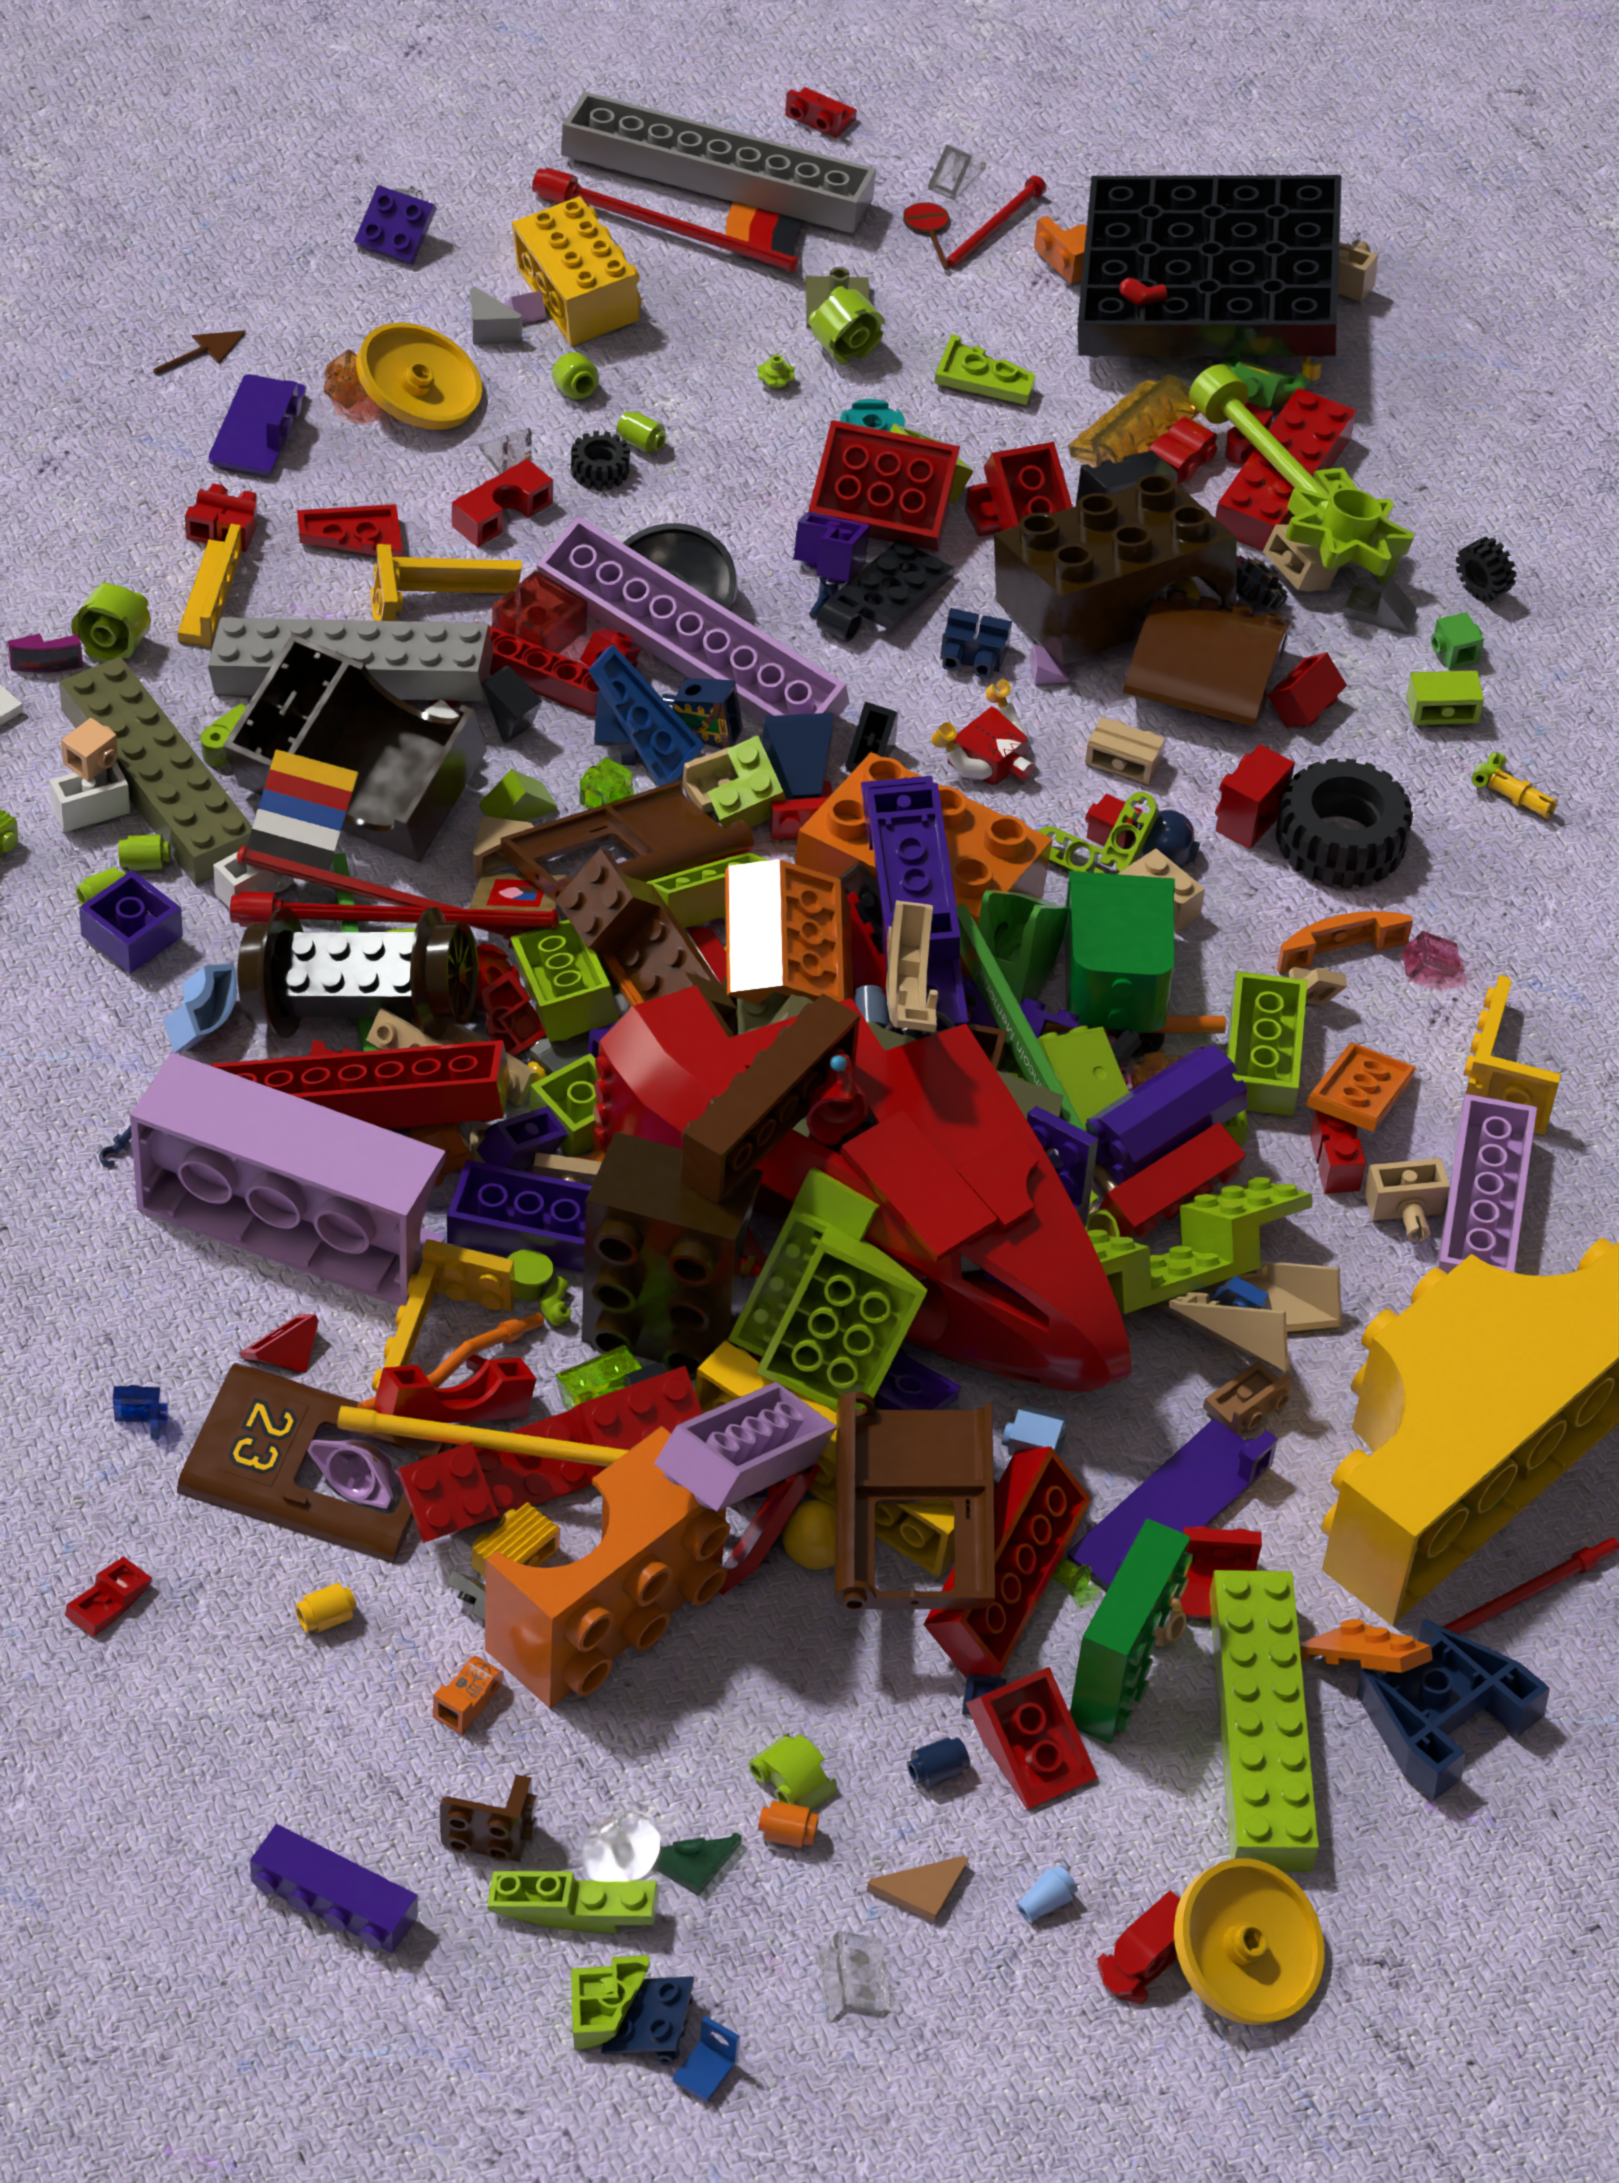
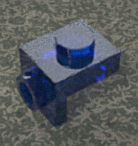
(140, 1405)

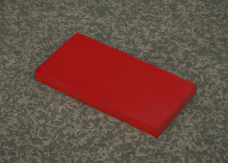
(919, 1185)

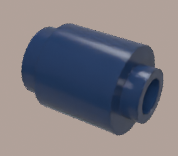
(938, 1762)

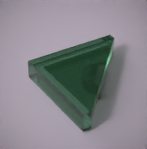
(697, 1861)

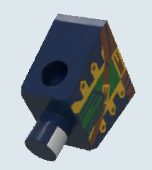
(709, 710)

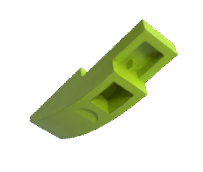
(571, 1904)

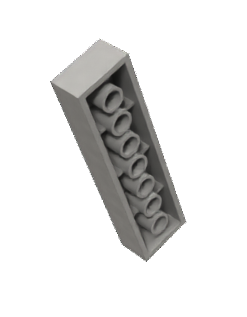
(402, 656)

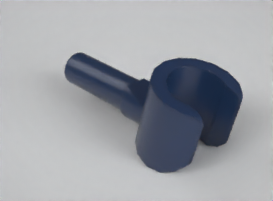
(824, 593)

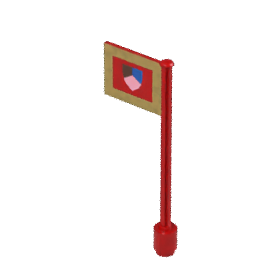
(497, 901)

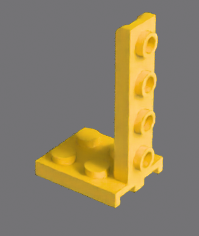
(435, 575)
(1503, 1078)
(458, 1275)

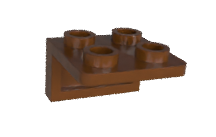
(490, 1828)

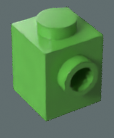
(1457, 640)

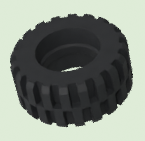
(1336, 853)

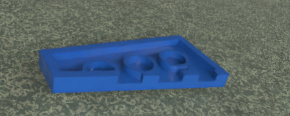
(648, 720)

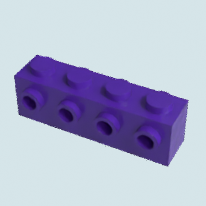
(333, 1888)

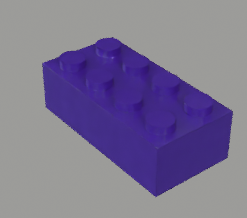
(516, 1211)

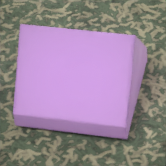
(528, 305)

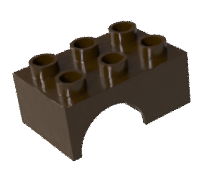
(1093, 567)
(340, 715)
(662, 1257)

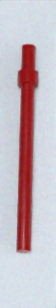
(1580, 1561)

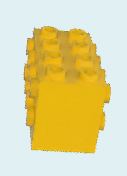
(578, 269)

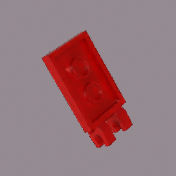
(766, 1526)

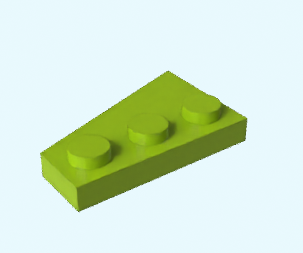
(977, 373)

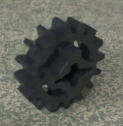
(1259, 584)

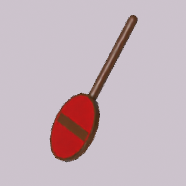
(928, 218)

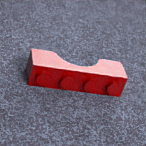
(496, 1391)

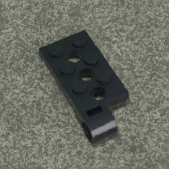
(907, 591)

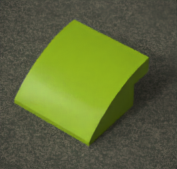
(826, 1311)

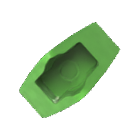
(1026, 938)

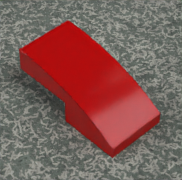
(110, 1596)

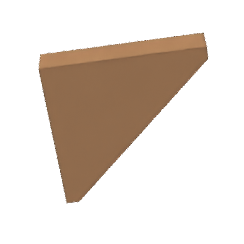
(922, 1888)

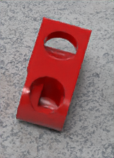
(1237, 446)

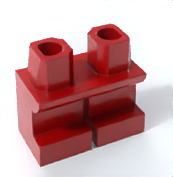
(216, 511)

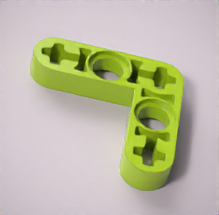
(1111, 852)

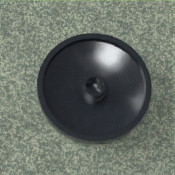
(691, 557)

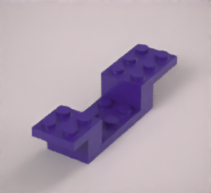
(914, 867)

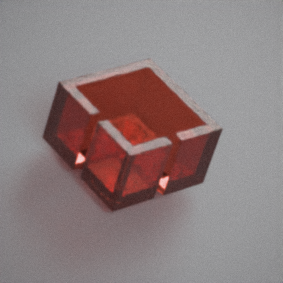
(541, 613)

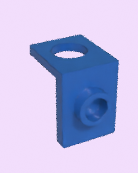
(709, 2061)

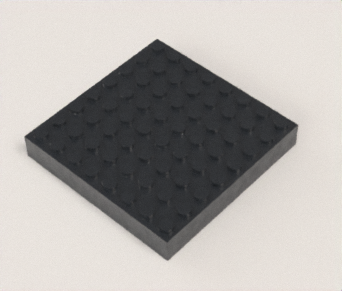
(1240, 260)

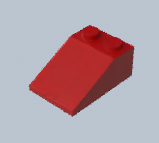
(1033, 1738)

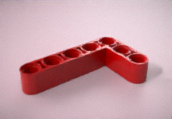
(543, 672)

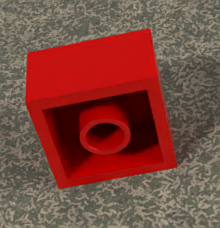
(1252, 796)

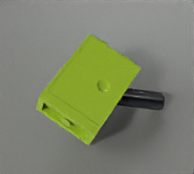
(1090, 1066)

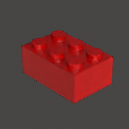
(1026, 483)

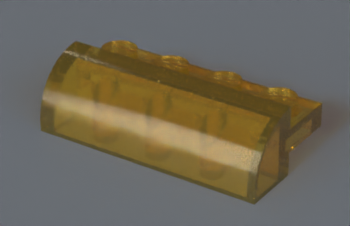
(1135, 421)

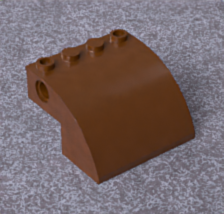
(1207, 656)

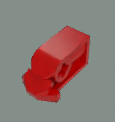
(1141, 1952)

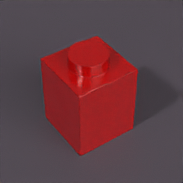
(1102, 818)

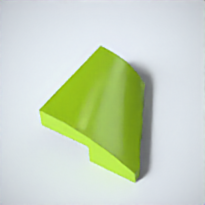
(603, 1998)

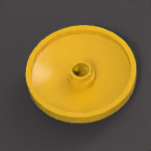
(419, 376)
(1249, 1941)

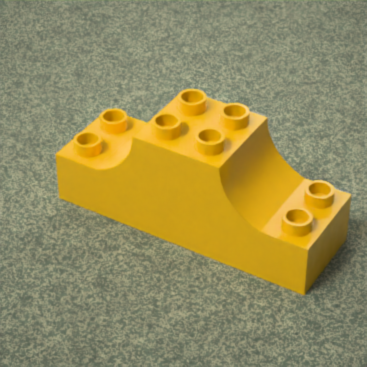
(1461, 1398)

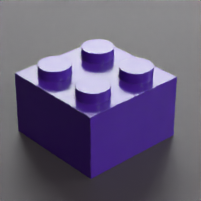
(131, 921)

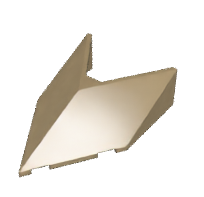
(1299, 1297)

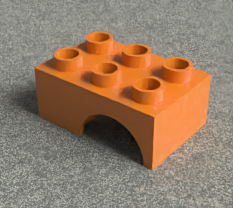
(982, 844)
(570, 1621)

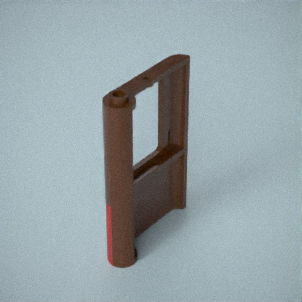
(654, 825)

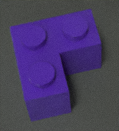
(832, 546)

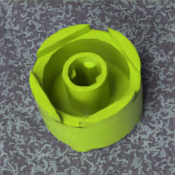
(847, 325)
(112, 622)

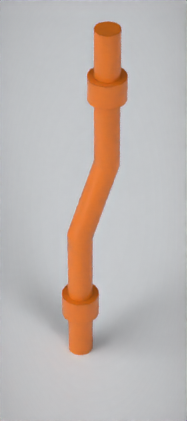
(506, 1332)

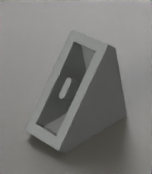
(493, 320)

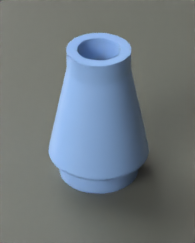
(1048, 1893)

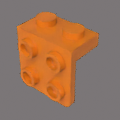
(1061, 248)

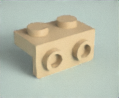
(707, 774)

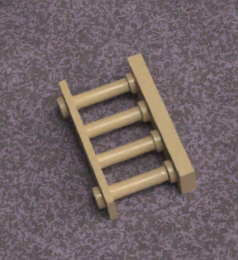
(395, 1033)

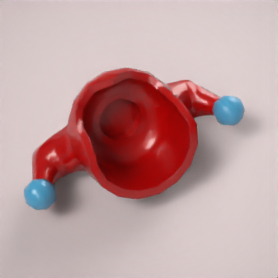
(836, 1103)

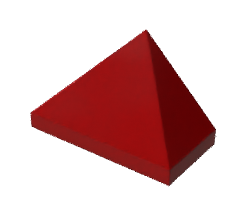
(287, 1345)

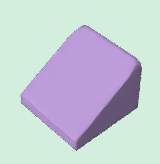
(1046, 667)

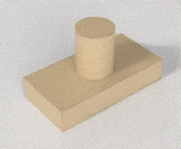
(566, 1168)

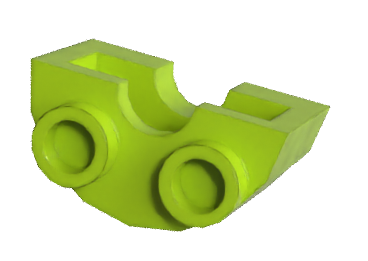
(795, 1771)

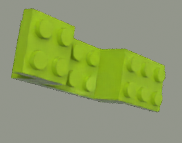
(1216, 1239)

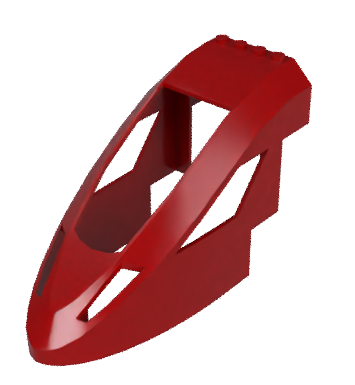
(674, 1057)

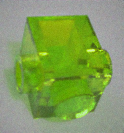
(605, 784)

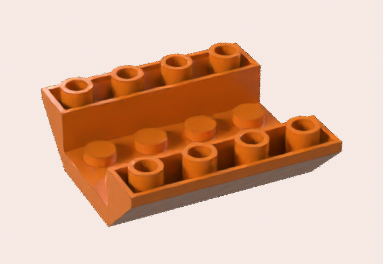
(787, 932)

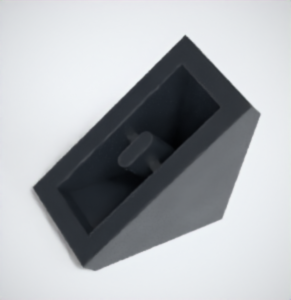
(511, 702)
(873, 734)

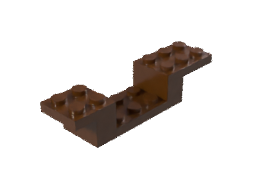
(638, 928)

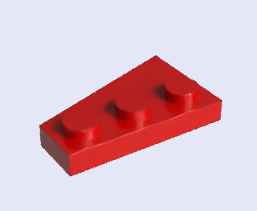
(352, 528)

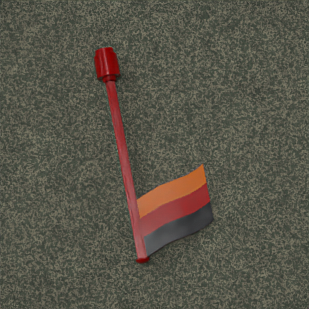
(748, 232)

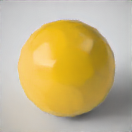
(811, 1535)

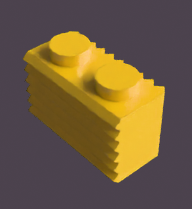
(521, 1536)

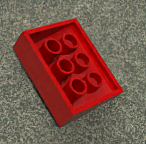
(886, 481)

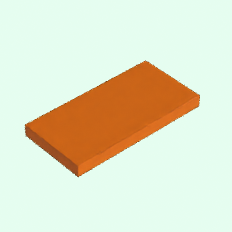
(1361, 1086)

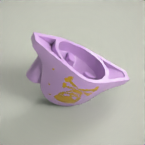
(356, 1470)

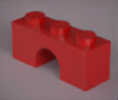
(480, 511)

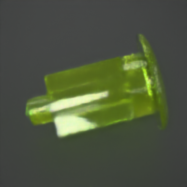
(1073, 1576)

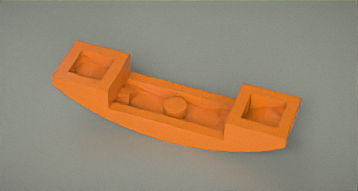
(1344, 930)

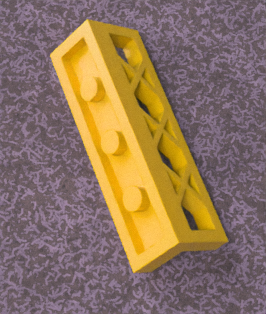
(211, 589)

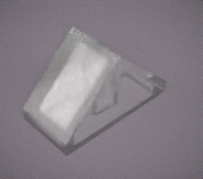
(955, 172)
(508, 449)

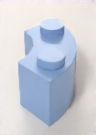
(205, 1006)
(1035, 1429)

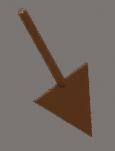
(215, 344)

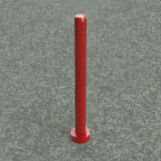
(1034, 187)

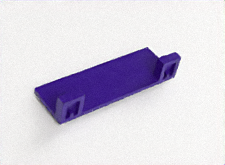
(1182, 1493)

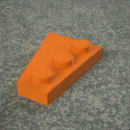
(1369, 1644)

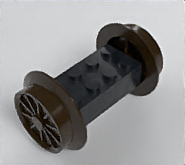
(355, 974)

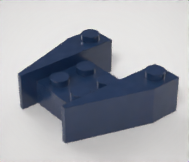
(1432, 1700)

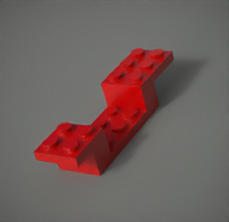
(480, 1485)

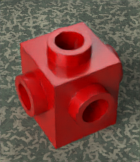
(605, 638)

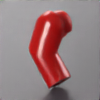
(1141, 294)

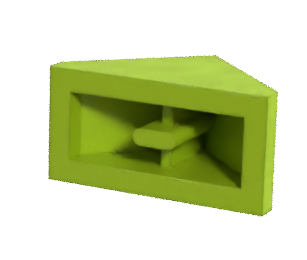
(517, 798)

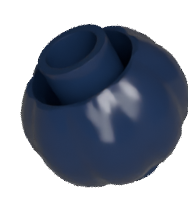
(1173, 837)

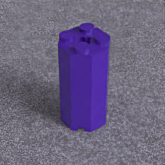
(1166, 1112)

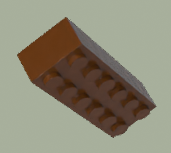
(765, 1099)

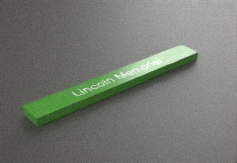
(1008, 1012)

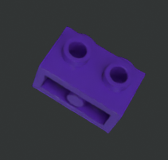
(517, 1139)

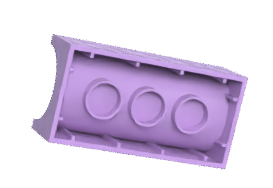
(283, 1177)

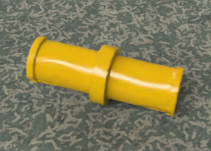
(1522, 793)

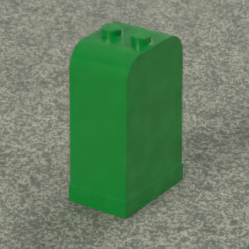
(1119, 950)

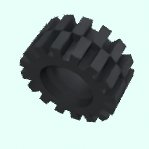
(600, 473)
(1486, 569)

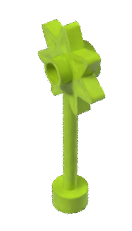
(1342, 523)

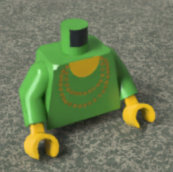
(1269, 385)

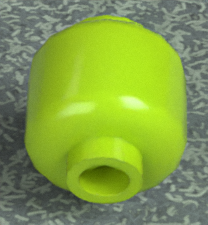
(575, 375)

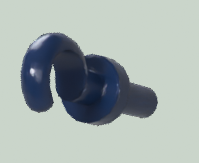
(121, 1142)

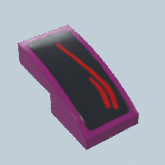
(37, 656)

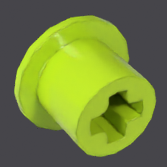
(531, 1273)

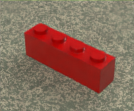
(1174, 1181)

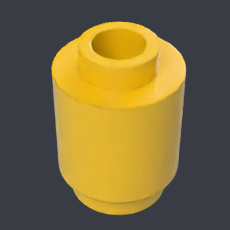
(325, 1608)

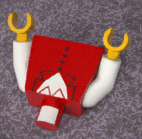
(991, 744)

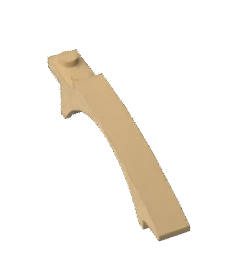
(907, 968)

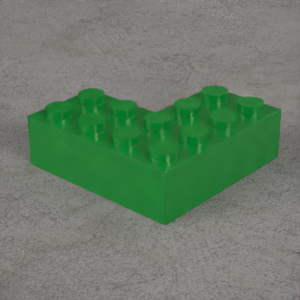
(1122, 1631)

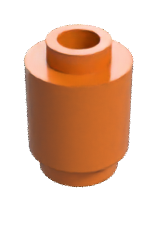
(788, 1824)

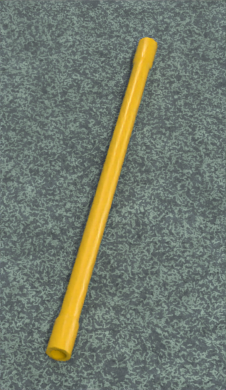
(373, 1422)

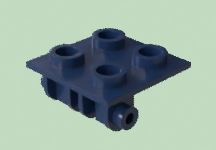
(655, 2019)

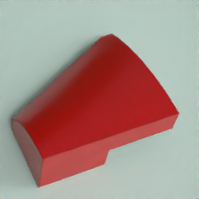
(511, 1015)

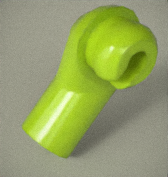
(552, 1304)

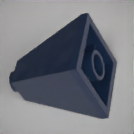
(799, 751)

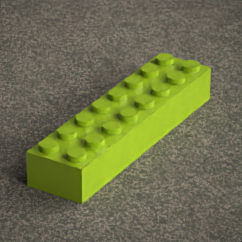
(1263, 1719)

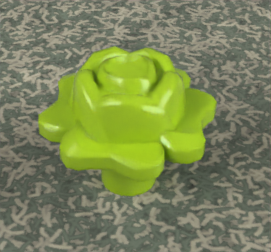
(776, 372)

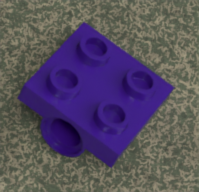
(395, 224)

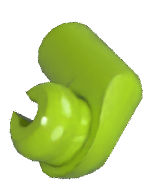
(1485, 769)

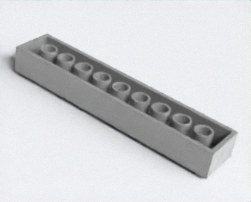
(718, 162)

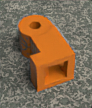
(467, 1694)

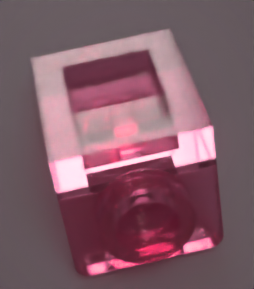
(1432, 953)

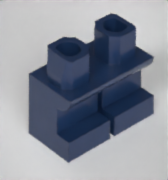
(964, 647)

